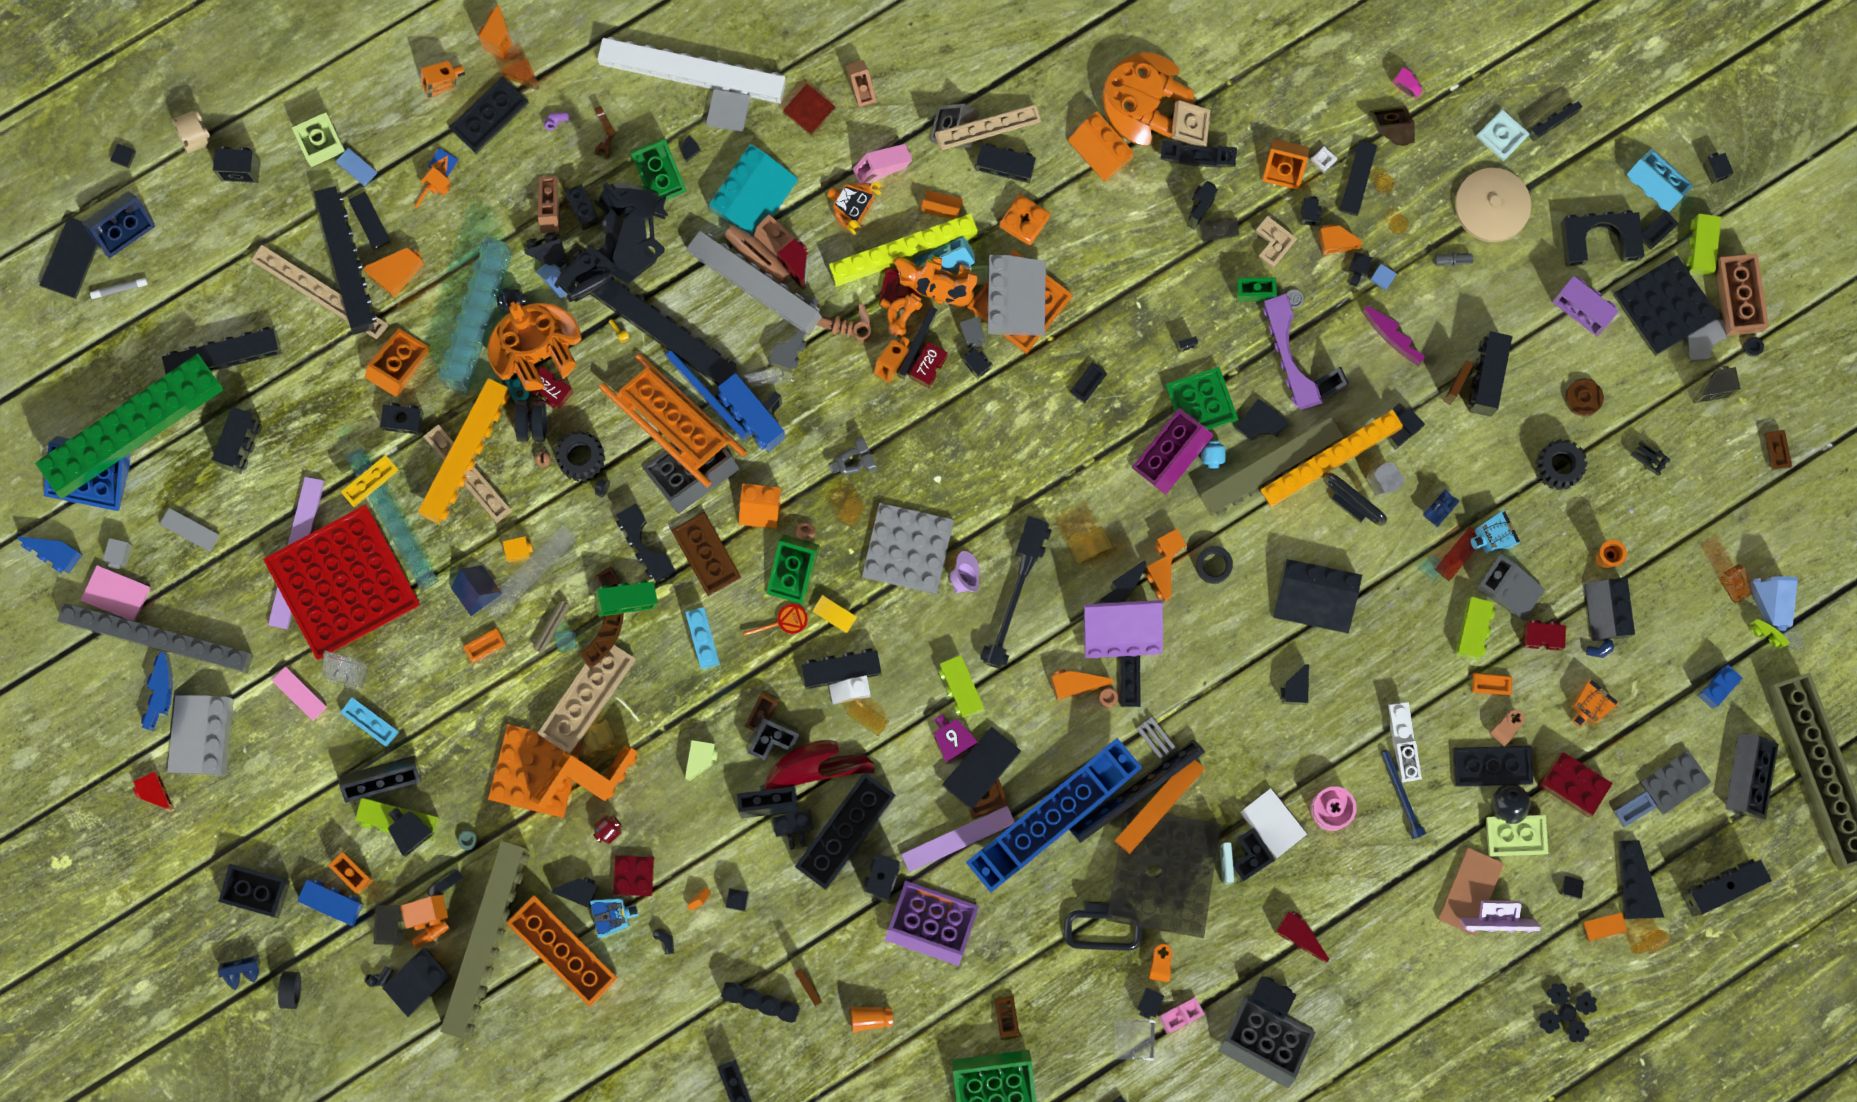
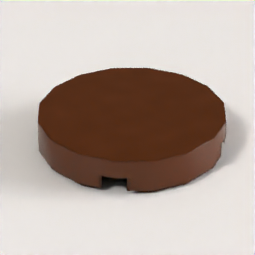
(1584, 397)

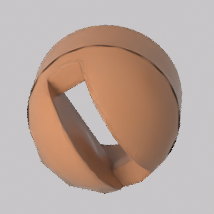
(547, 459)

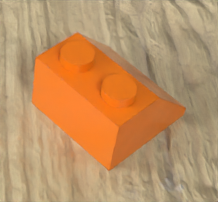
(1285, 164)
(759, 506)

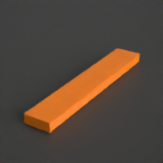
(1158, 806)

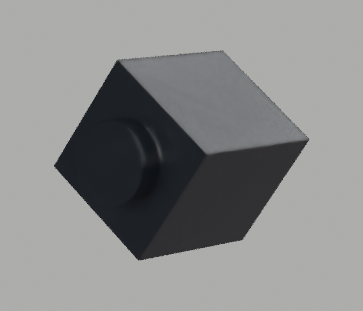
(1718, 167)
(737, 900)
(1149, 1003)

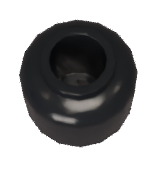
(510, 295)

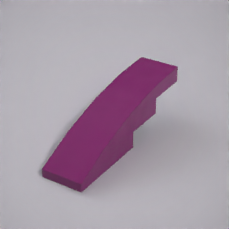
(1387, 330)

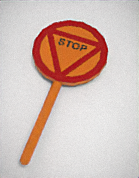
(790, 619)

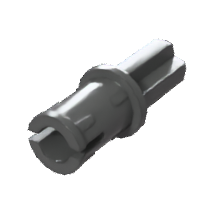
(1453, 259)

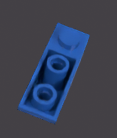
(57, 552)

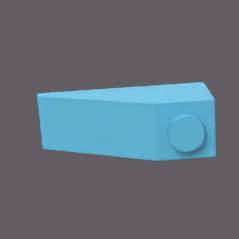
(952, 255)

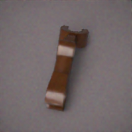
(610, 133)

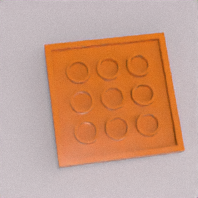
(1055, 301)
(523, 769)

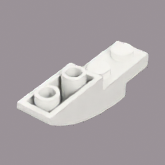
(1404, 742)

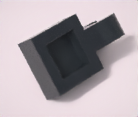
(1359, 266)

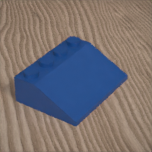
(102, 490)

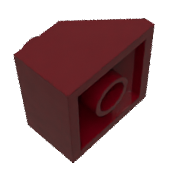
(795, 260)

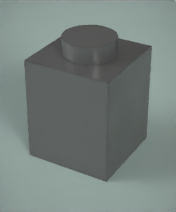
(972, 333)

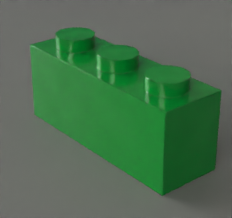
(625, 598)

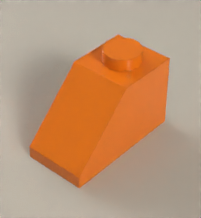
(1337, 239)

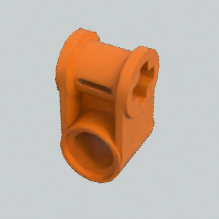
(1161, 967)

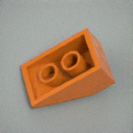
(396, 362)

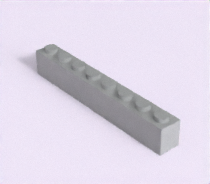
(754, 282)

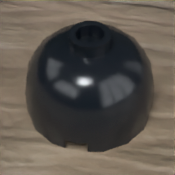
(1510, 803)

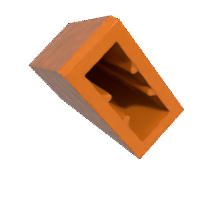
(395, 270)

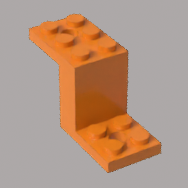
(585, 777)

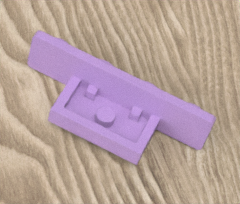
(1500, 916)

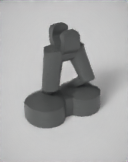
(866, 459)

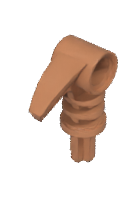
(849, 328)

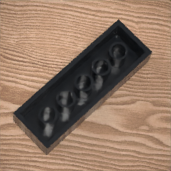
(845, 831)

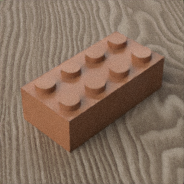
(1741, 294)

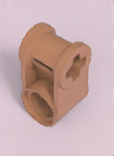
(1505, 729)

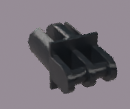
(1647, 455)

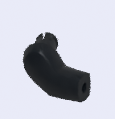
(444, 883)

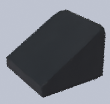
(1572, 888)

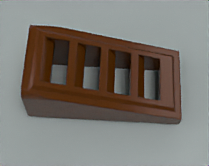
(1009, 1034)

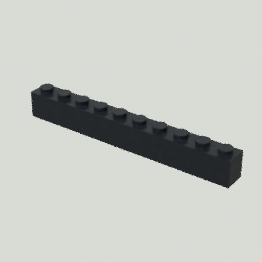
(662, 329)

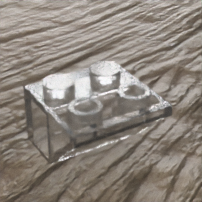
(1133, 1039)

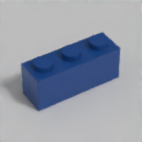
(330, 901)

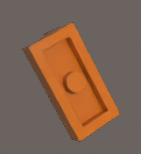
(941, 205)

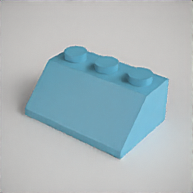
(1659, 180)

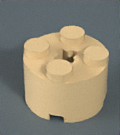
(191, 132)

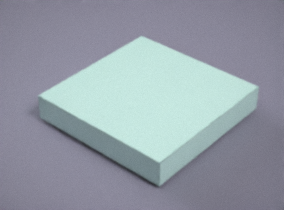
(1502, 135)
(1226, 863)

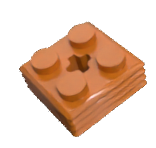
(1023, 208)

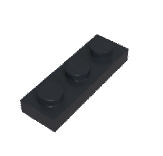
(1555, 120)

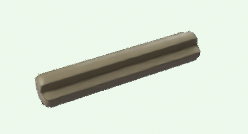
(551, 626)

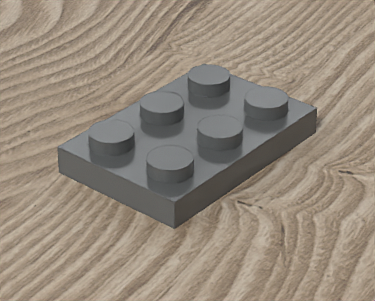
(1675, 782)

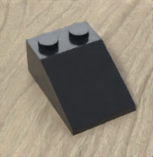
(417, 982)

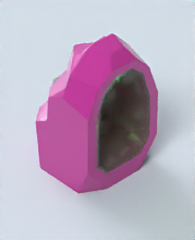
(1408, 82)

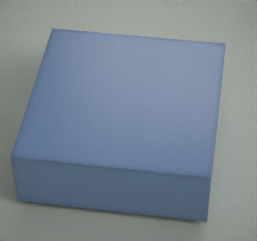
(1383, 277)

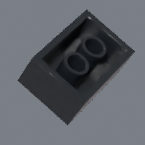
(237, 440)
(254, 891)

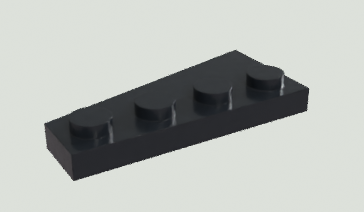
(1638, 889)

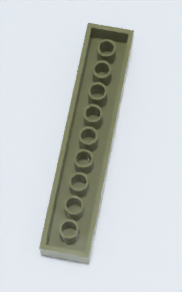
(1819, 764)
(485, 940)

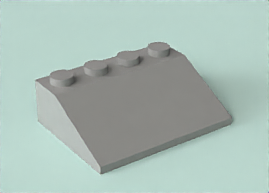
(1016, 296)
(200, 735)

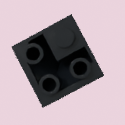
(547, 250)

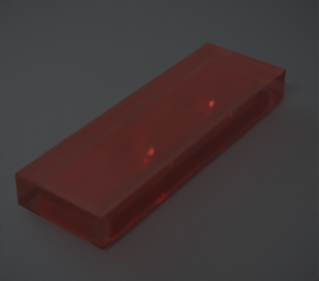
(1457, 555)

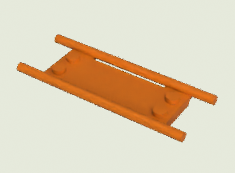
(674, 417)

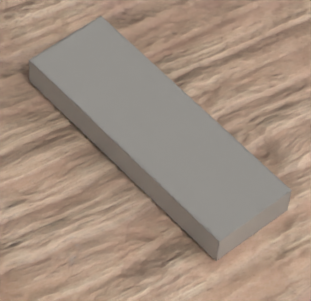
(189, 530)

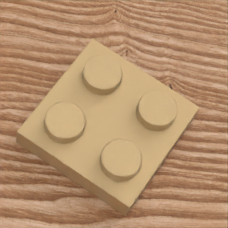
(1190, 123)

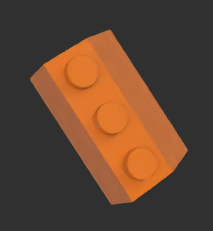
(1101, 146)

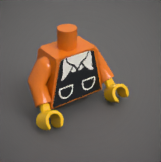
(853, 203)

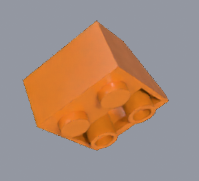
(495, 34)

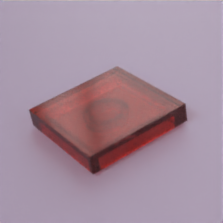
(809, 109)

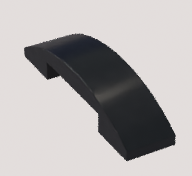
(1198, 155)

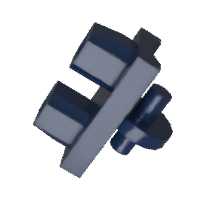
(1441, 508)

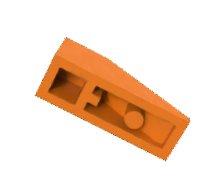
(1075, 683)

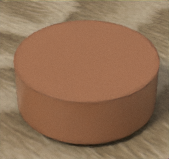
(805, 531)
(1108, 697)

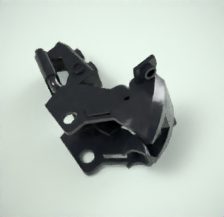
(625, 244)

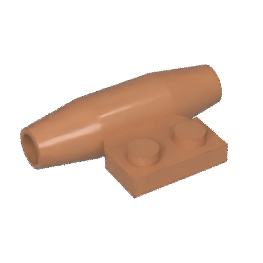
(763, 246)

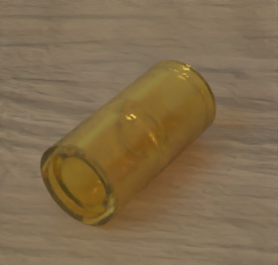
(867, 717)

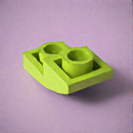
(1763, 629)

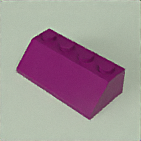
(1172, 451)

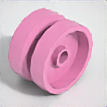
(1344, 805)

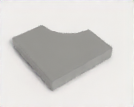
(1703, 340)

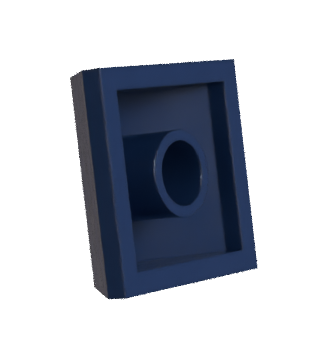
(475, 588)

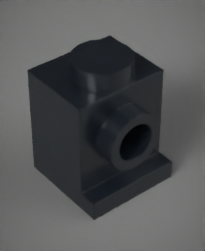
(1310, 211)
(977, 363)

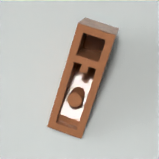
(548, 204)

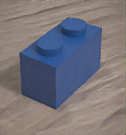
(1720, 686)

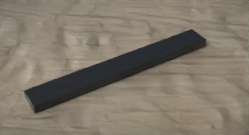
(1136, 791)

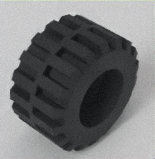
(580, 440)
(1552, 477)

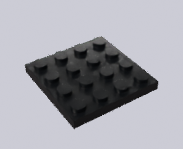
(1666, 305)

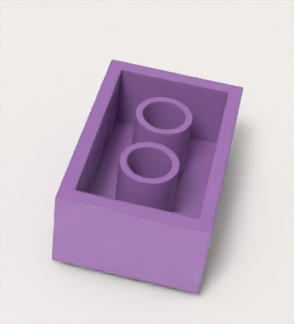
(1585, 306)

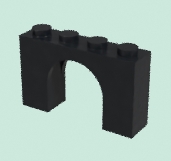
(1624, 225)

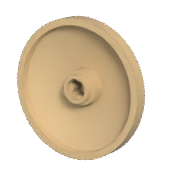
(1493, 205)

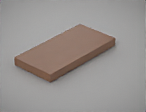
(1472, 883)

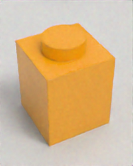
(517, 549)

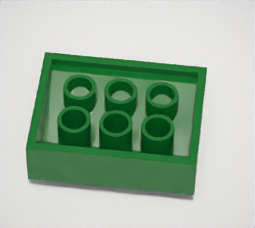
(994, 1078)

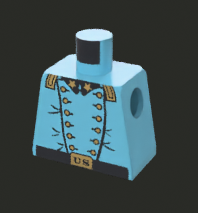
(1495, 534)

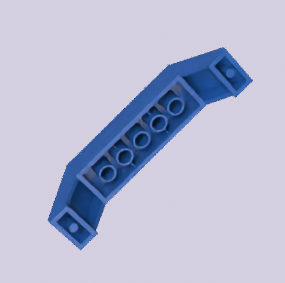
(1054, 815)

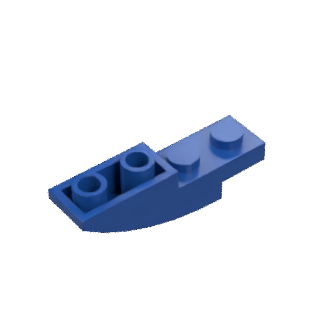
(162, 684)

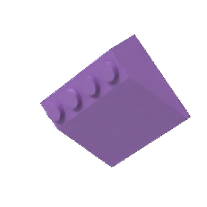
(1123, 629)
(928, 932)

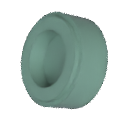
(467, 840)

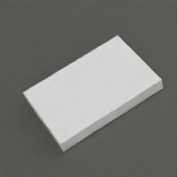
(1273, 823)

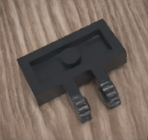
(793, 824)

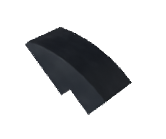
(1124, 585)

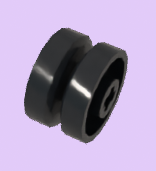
(531, 421)

